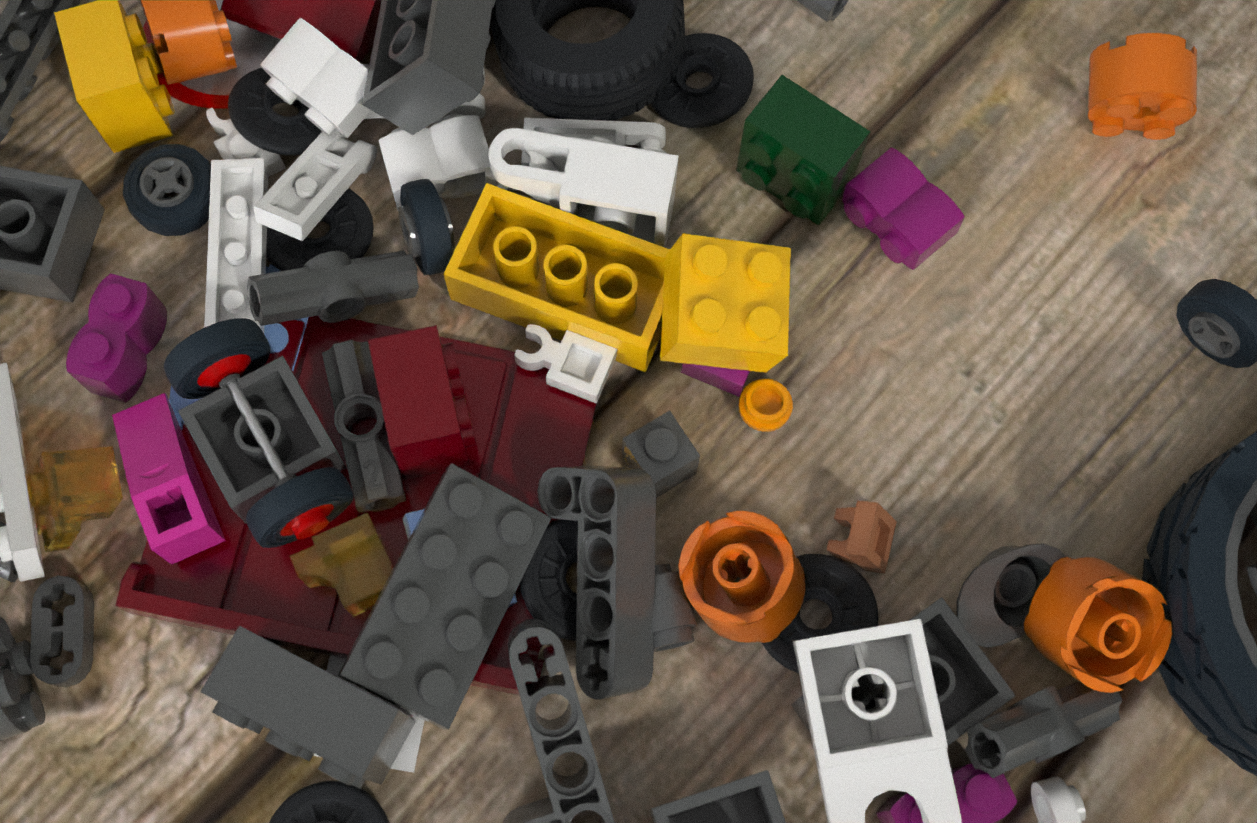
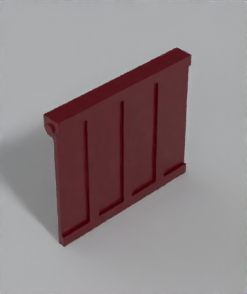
(518, 435)

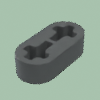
(50, 627)

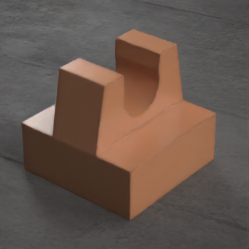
(868, 537)

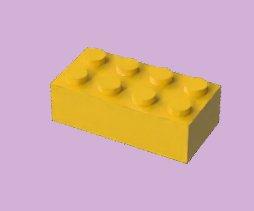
(560, 274)

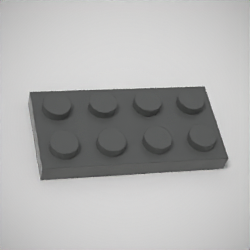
(445, 597)

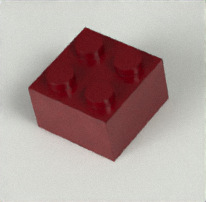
(419, 401)

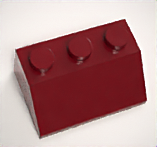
(344, 22)

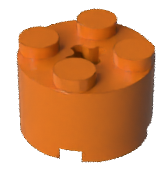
(189, 38)
(1142, 86)
(769, 571)
(1098, 623)

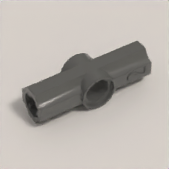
(332, 287)
(368, 457)
(1040, 727)

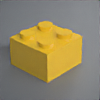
(115, 73)
(725, 303)

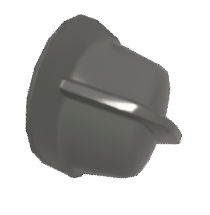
(1001, 590)

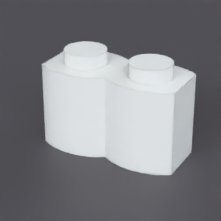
(319, 76)
(448, 154)

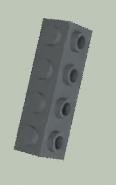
(25, 39)

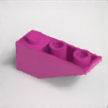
(165, 481)

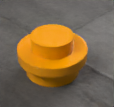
(765, 405)

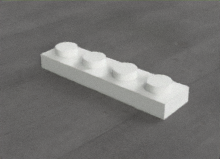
(234, 238)
(20, 537)

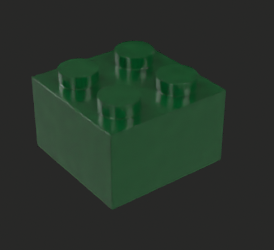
(800, 150)

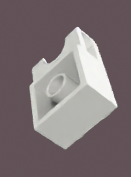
(592, 179)
(881, 748)

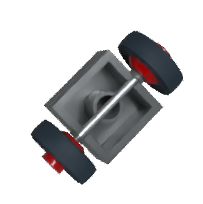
(258, 433)

